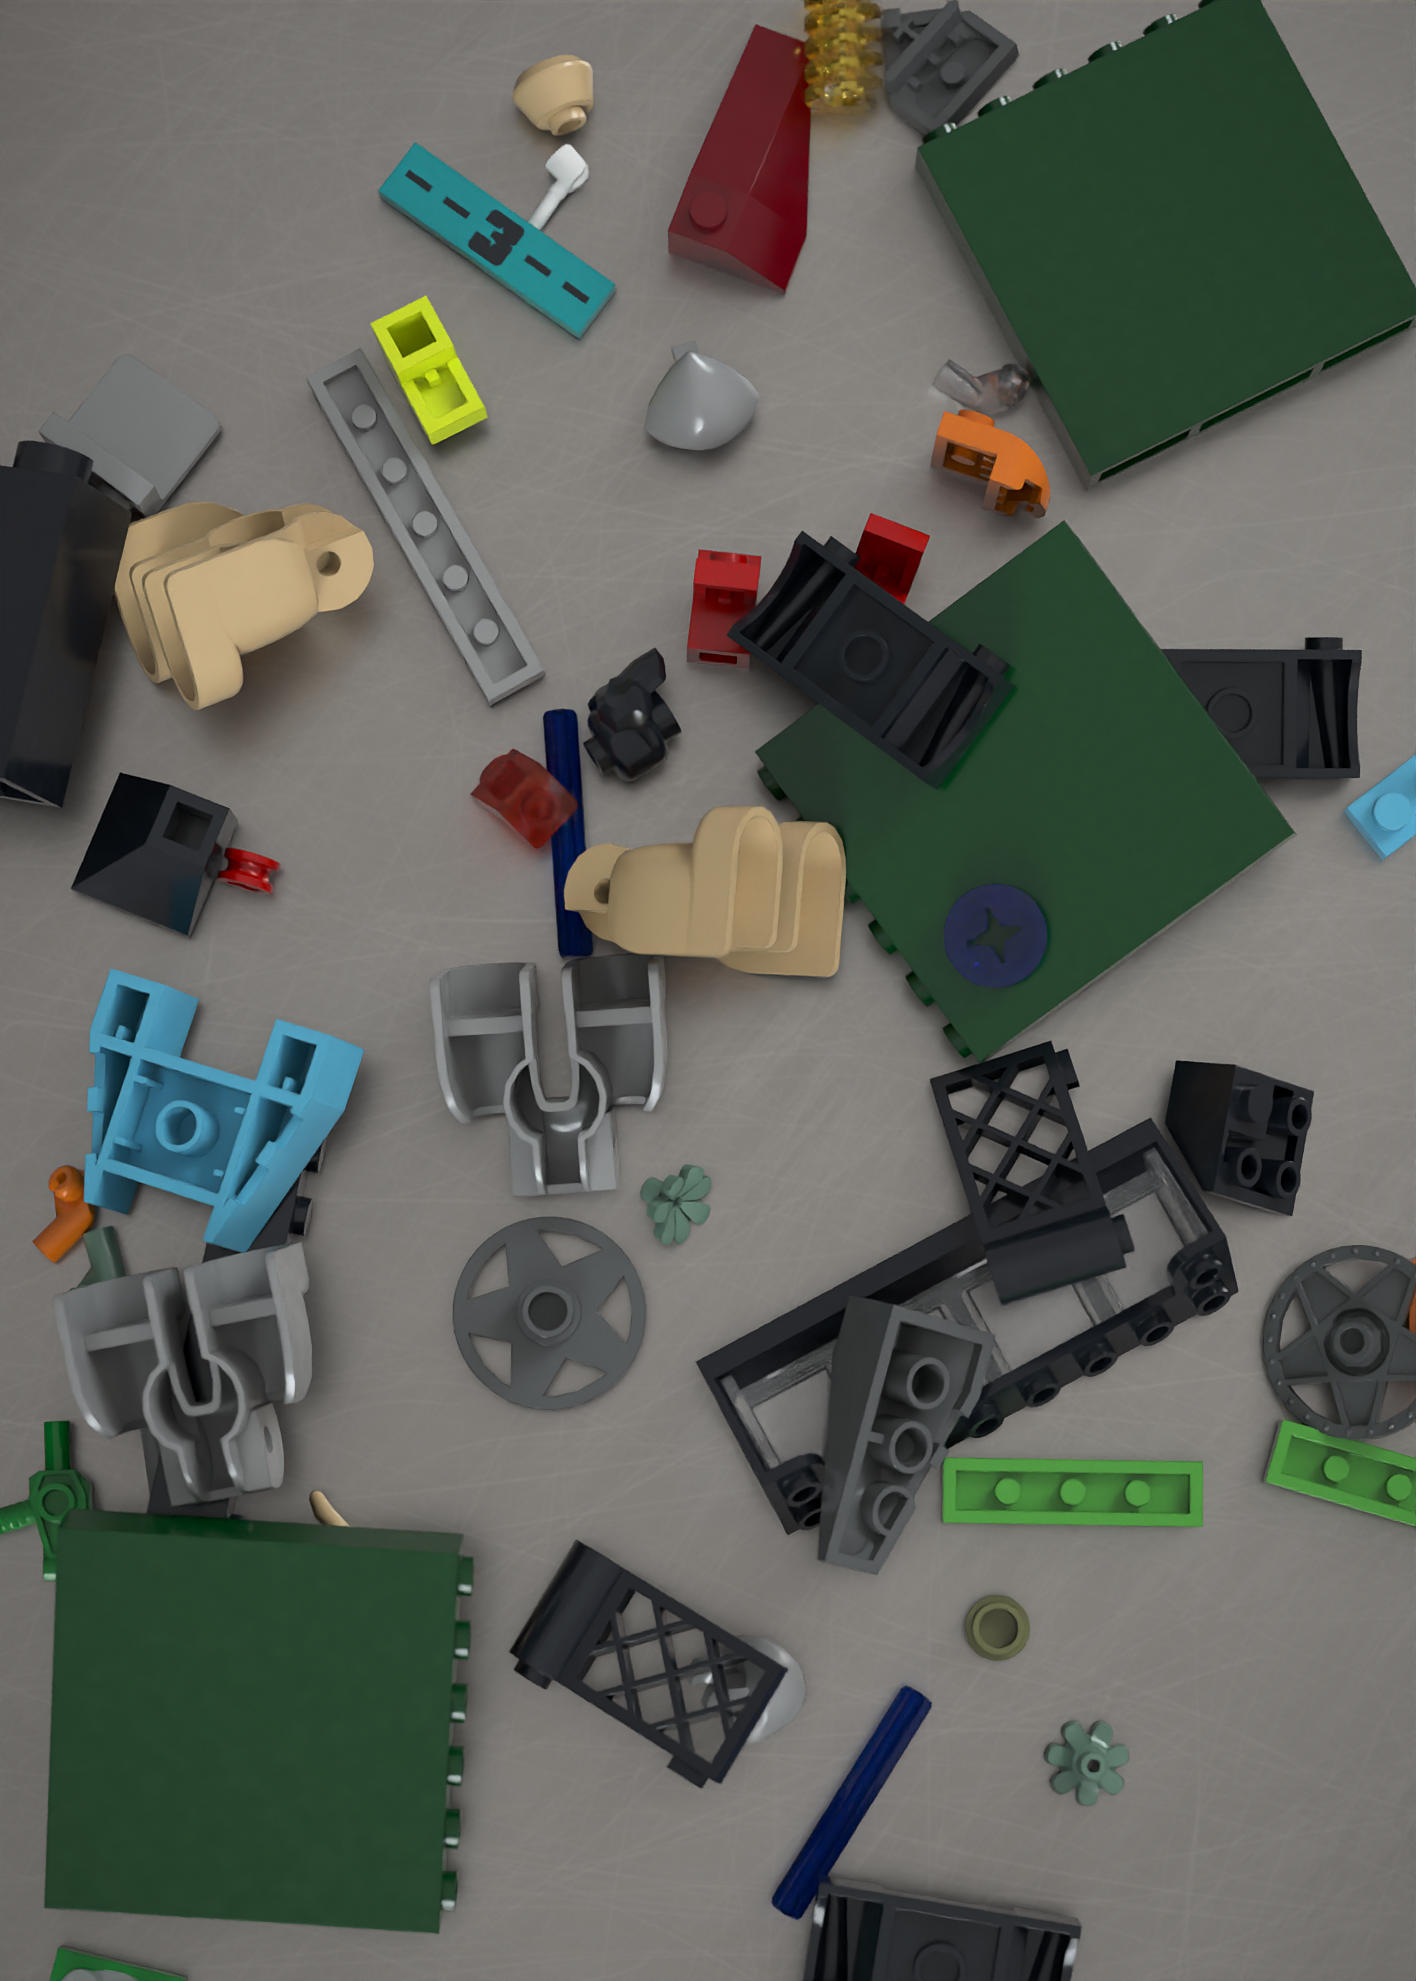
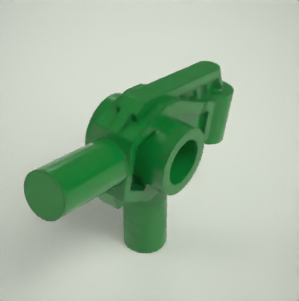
(50, 1495)

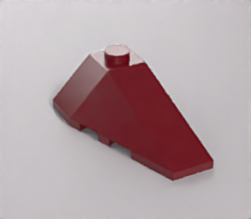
(751, 177)

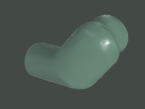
(103, 1256)

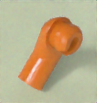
(72, 1214)

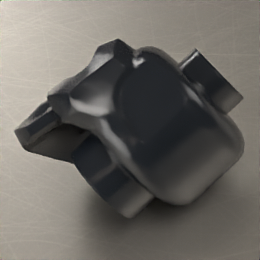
(631, 720)

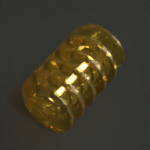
(839, 55)

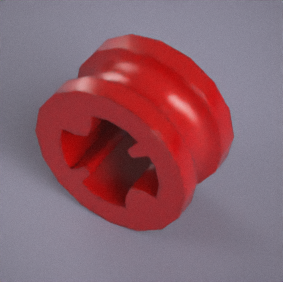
(248, 871)

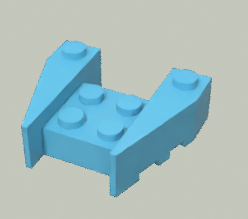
(200, 1126)

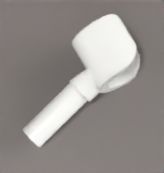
(570, 172)

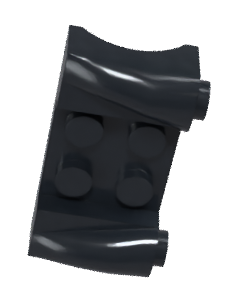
(873, 660)
(1281, 706)
(901, 1936)

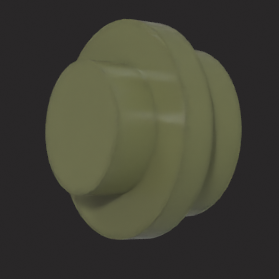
(997, 1627)

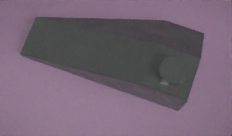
(891, 1407)

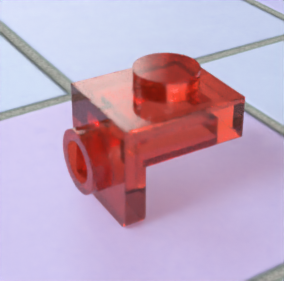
(524, 797)

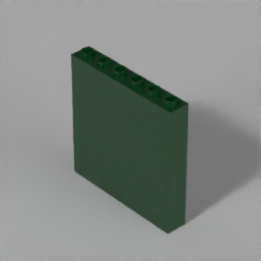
(1167, 235)
(1083, 790)
(256, 1720)

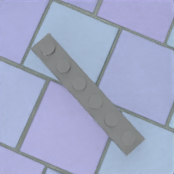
(425, 526)

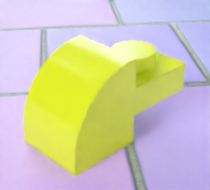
(428, 370)

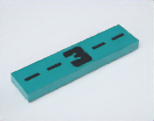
(497, 240)

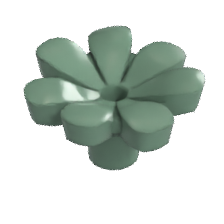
(677, 1202)
(1076, 1754)

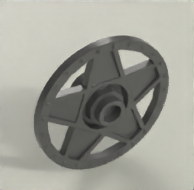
(549, 1313)
(1353, 1341)

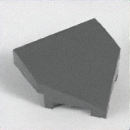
(941, 63)

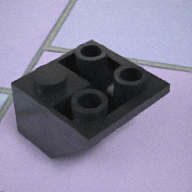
(155, 852)
(1240, 1132)

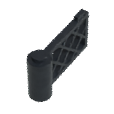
(1047, 1247)
(572, 1631)

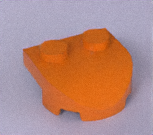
(1005, 463)

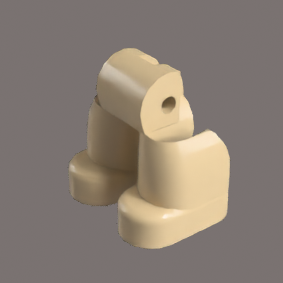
(220, 584)
(740, 892)

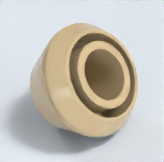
(556, 93)

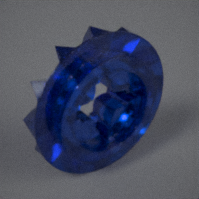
(969, 919)

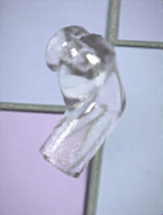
(986, 392)

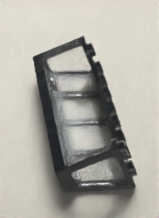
(779, 1376)

